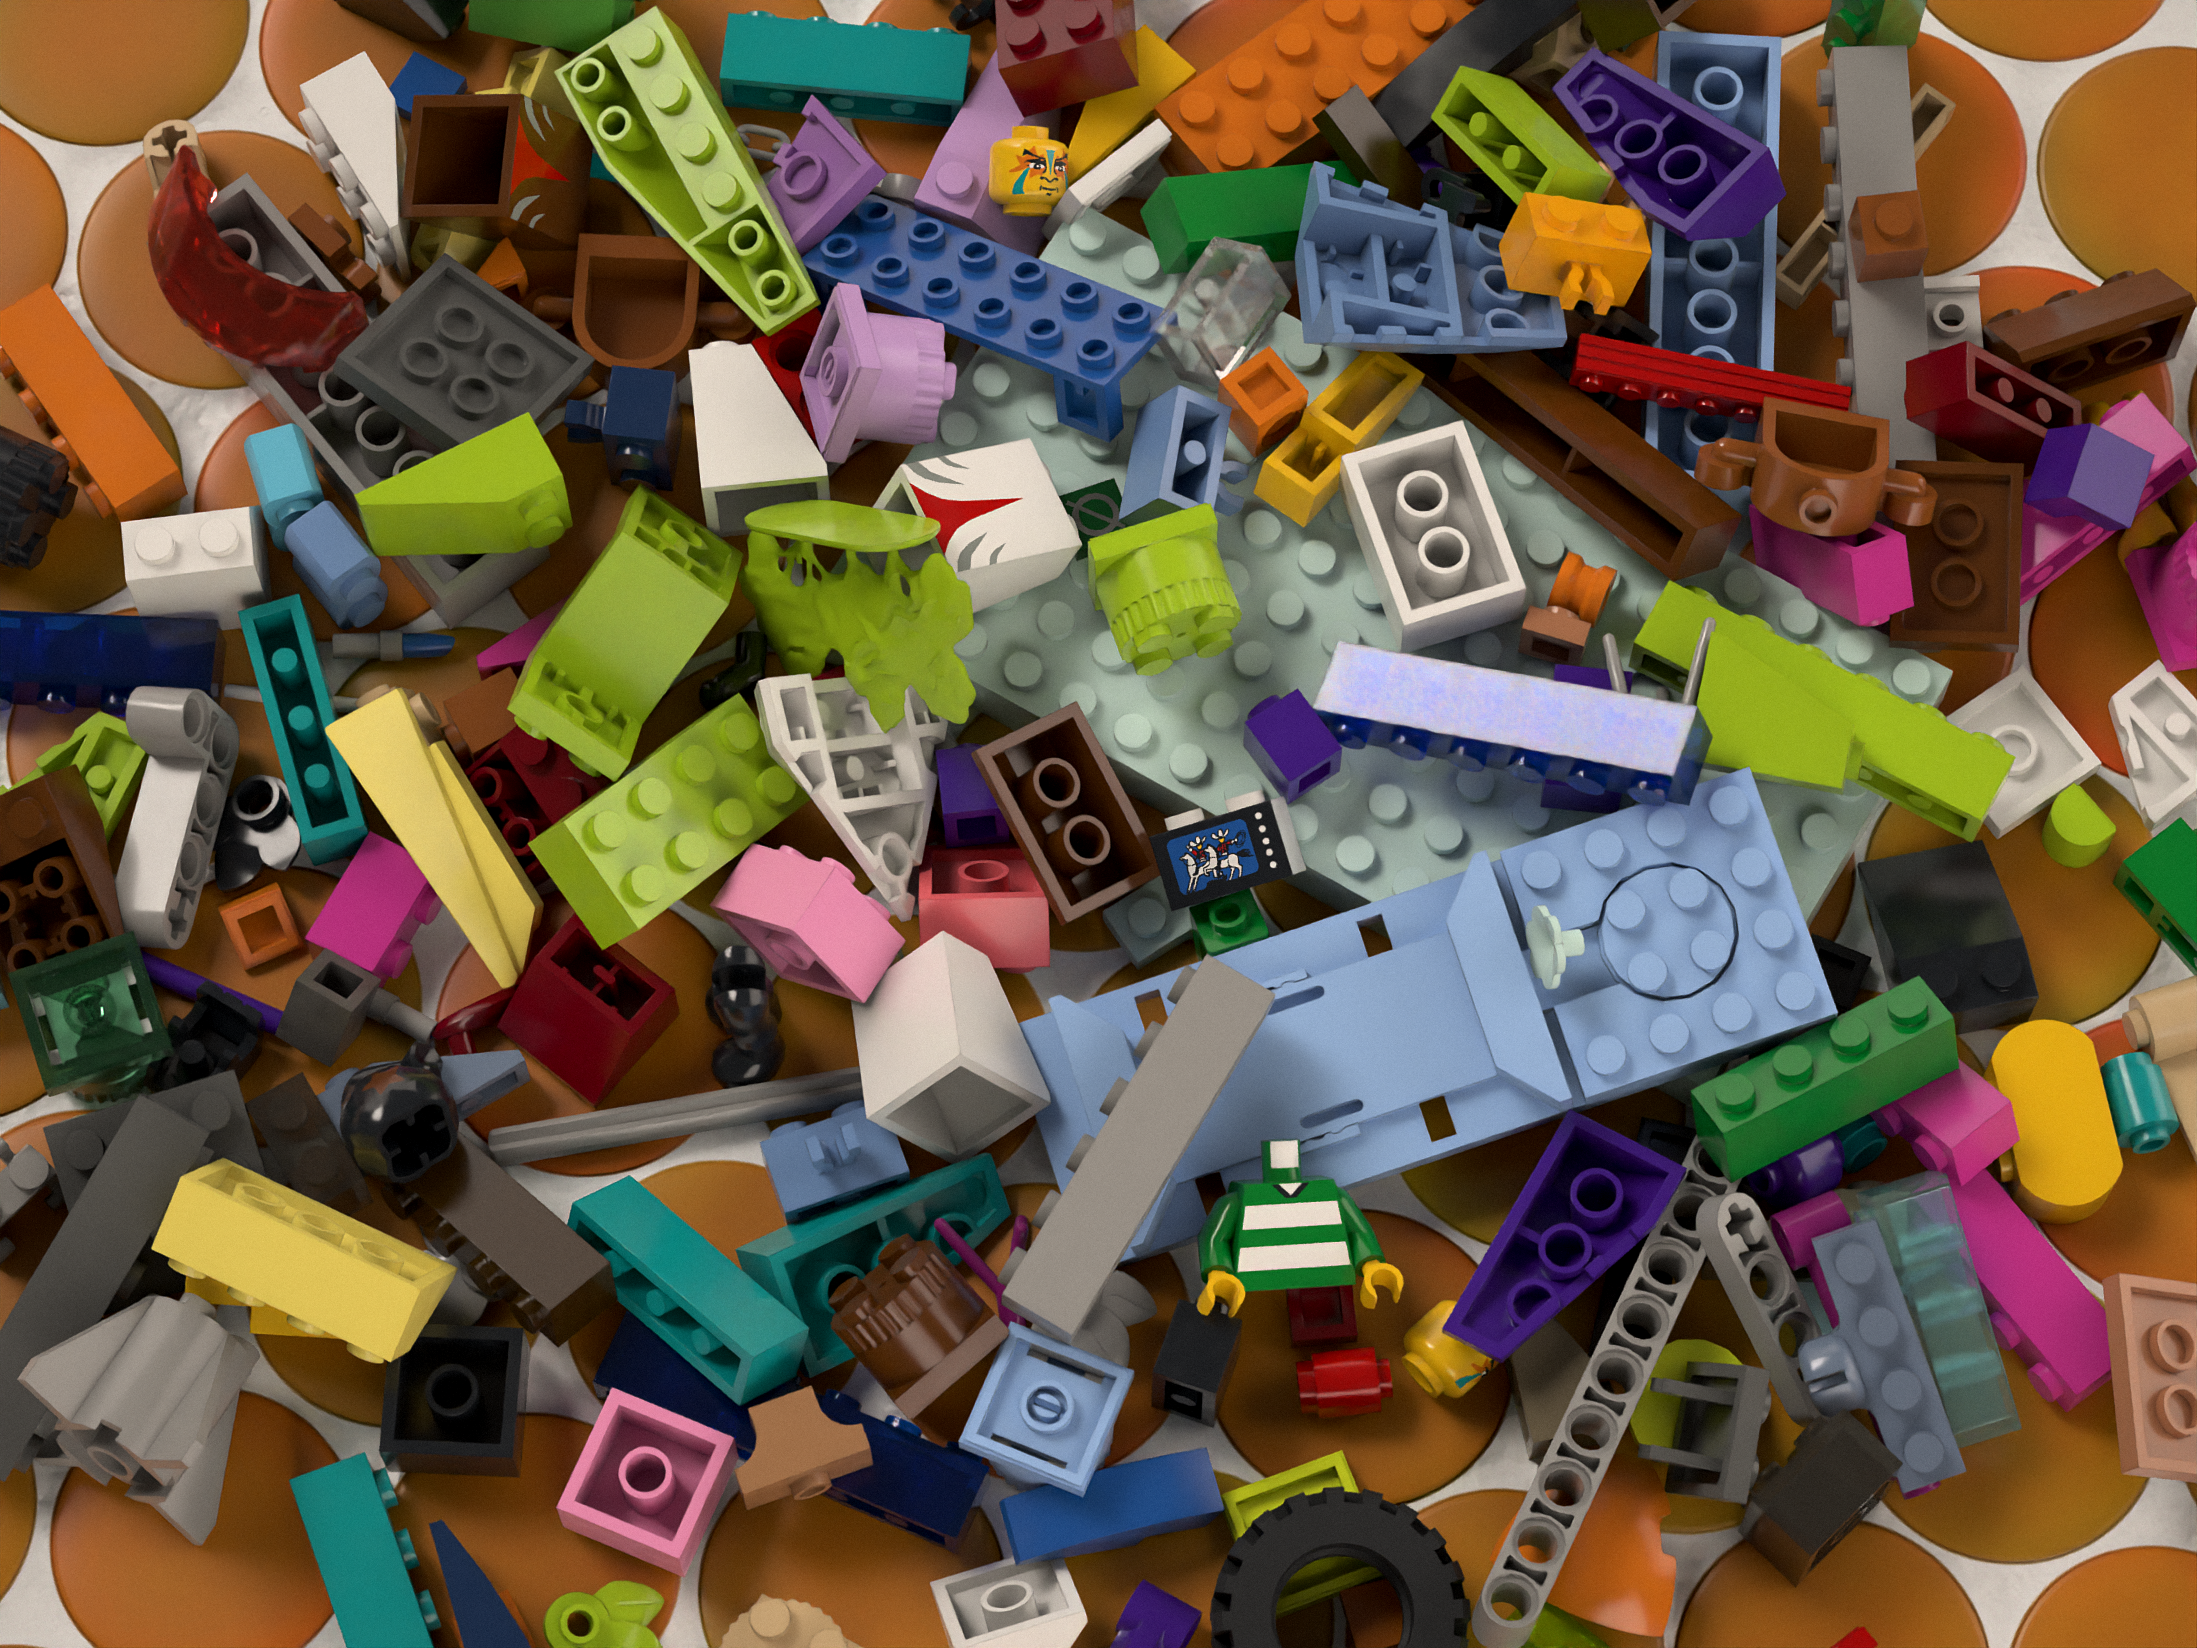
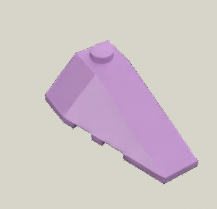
(958, 175)

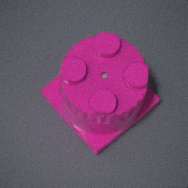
(2168, 595)

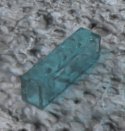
(1944, 1301)

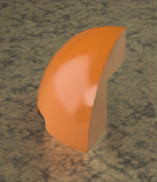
(1617, 1558)

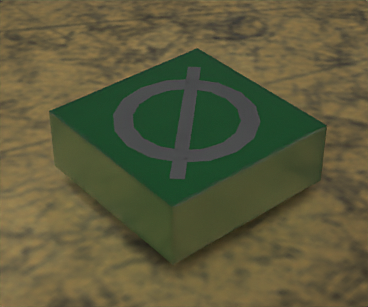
(1094, 511)

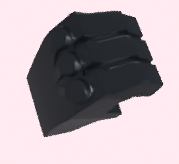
(209, 1040)

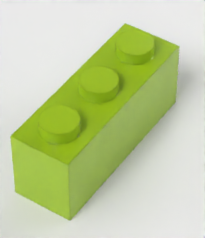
(1516, 139)

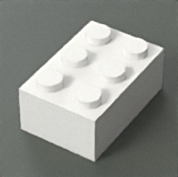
(1431, 537)

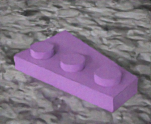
(820, 177)

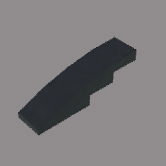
(1490, 39)

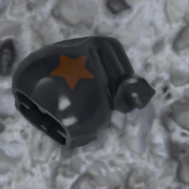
(399, 1116)

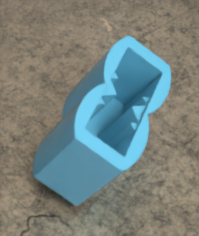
(283, 477)

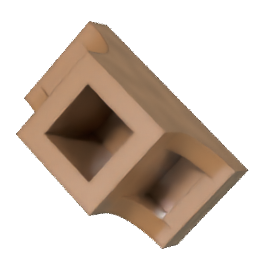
(798, 1450)

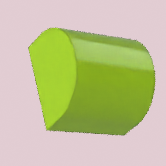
(2076, 829)

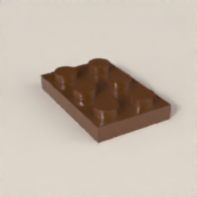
(1964, 560)

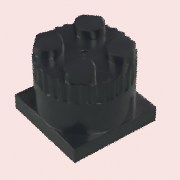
(31, 497)

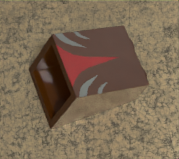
(497, 170)

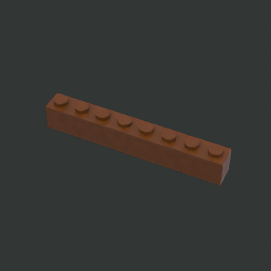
(1586, 456)

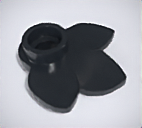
(254, 839)

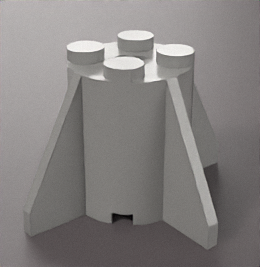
(149, 1404)

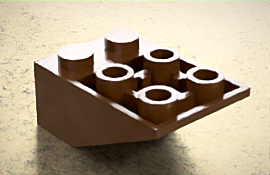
(53, 872)

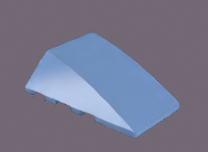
(1408, 279)

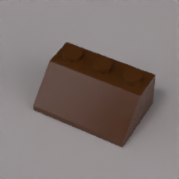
(2095, 333)
(1068, 813)

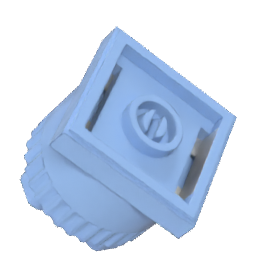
(1046, 1412)

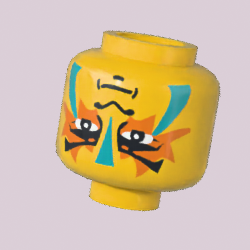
(1028, 172)
(1439, 1361)

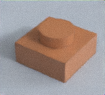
(1554, 635)

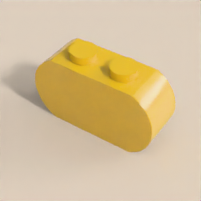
(2063, 1121)

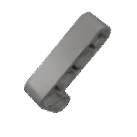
(176, 812)

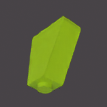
(1772, 724)

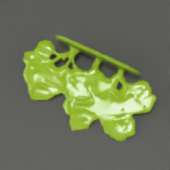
(865, 616)

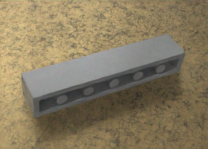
(1136, 1149)

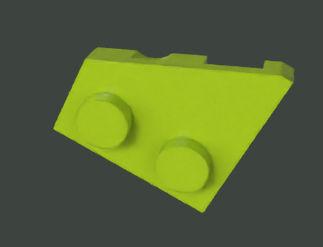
(107, 761)

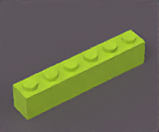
(1909, 748)

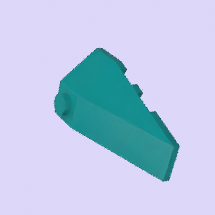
(818, 1253)

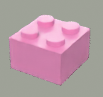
(809, 921)
(648, 1482)

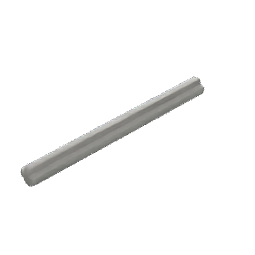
(675, 1117)

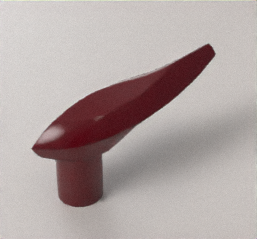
(459, 1026)

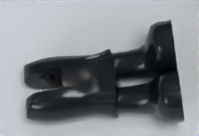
(749, 1011)

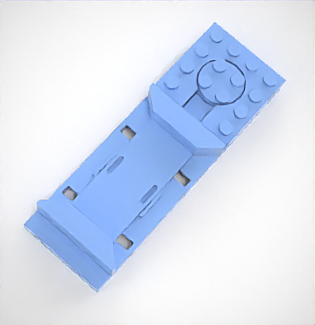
(1681, 970)

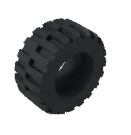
(1340, 1526)

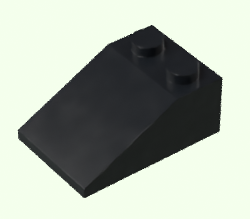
(1953, 927)

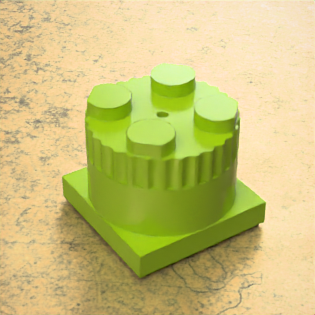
(1164, 589)

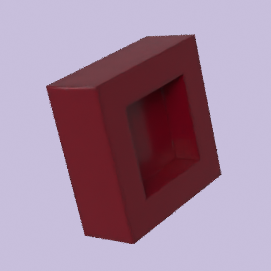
(1321, 1316)

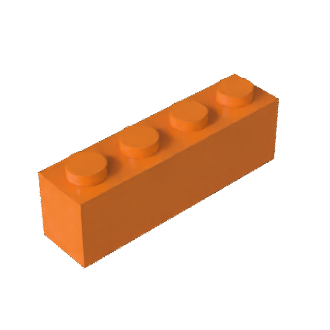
(86, 409)

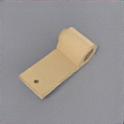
(2166, 1028)

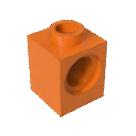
(1264, 401)

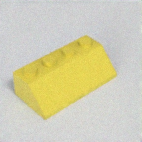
(301, 1260)

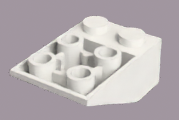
(361, 139)

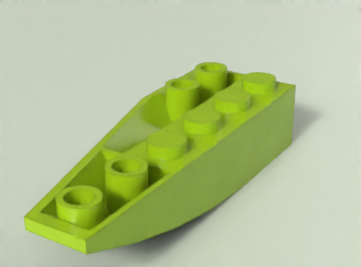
(687, 165)

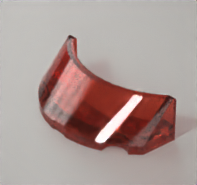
(229, 300)

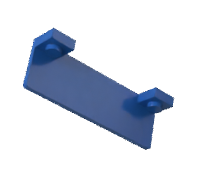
(994, 299)

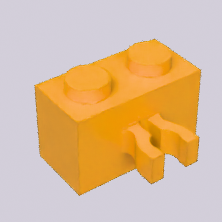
(1575, 250)

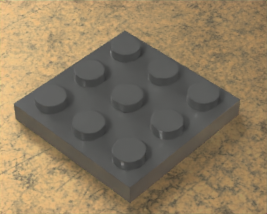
(461, 358)
(83, 1140)

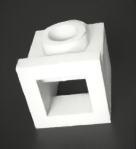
(1952, 302)

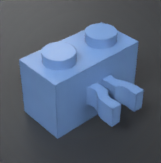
(1180, 458)
(831, 1162)

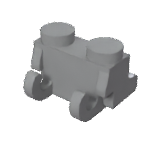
(20, 1181)

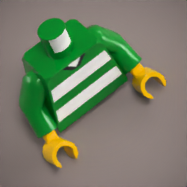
(1288, 1236)

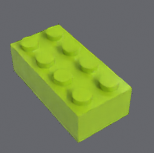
(668, 822)

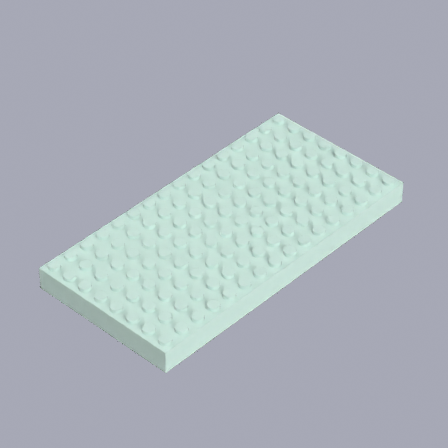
(1301, 590)

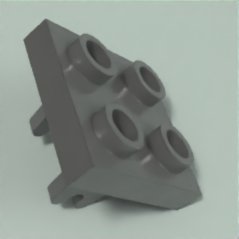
(1714, 1431)

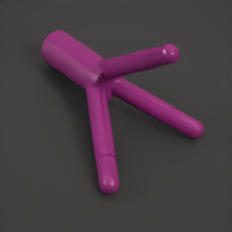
(1019, 1239)

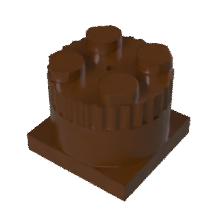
(914, 1323)

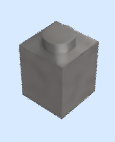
(327, 1007)

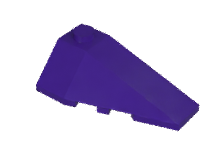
(1669, 153)
(1568, 1226)

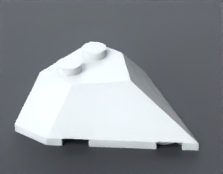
(863, 781)

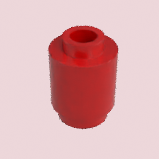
(1343, 1383)

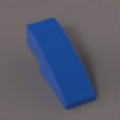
(1116, 1510)

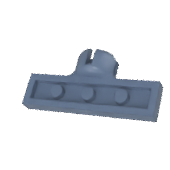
(1878, 1356)

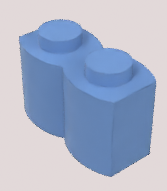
(337, 566)

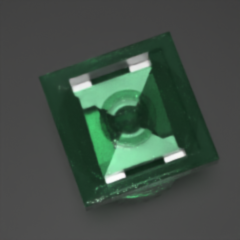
(93, 1020)

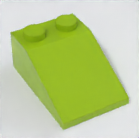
(472, 499)

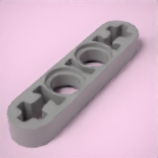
(1782, 1299)

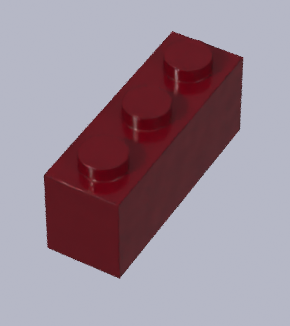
(1985, 404)

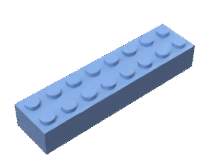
(1715, 293)

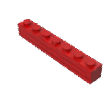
(1692, 380)

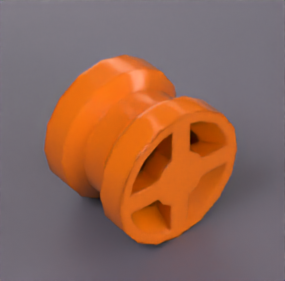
(1582, 588)

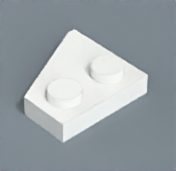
(2158, 741)

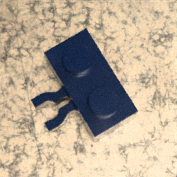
(637, 427)

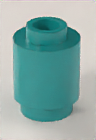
(2139, 1102)

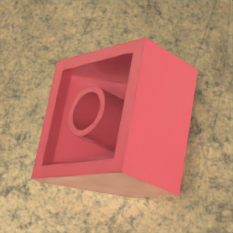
(986, 901)

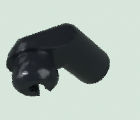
(739, 677)

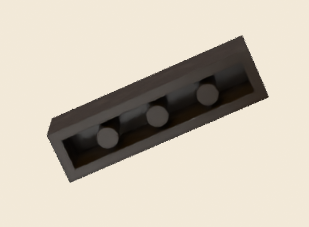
(507, 1242)

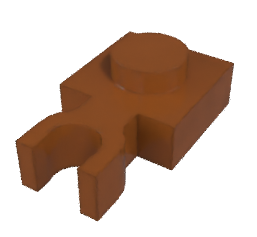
(330, 244)

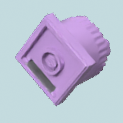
(874, 376)

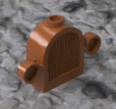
(638, 306)
(1818, 471)

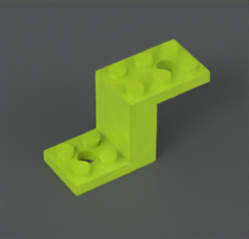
(625, 634)

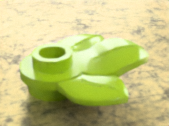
(614, 1614)

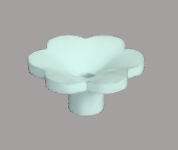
(1550, 946)

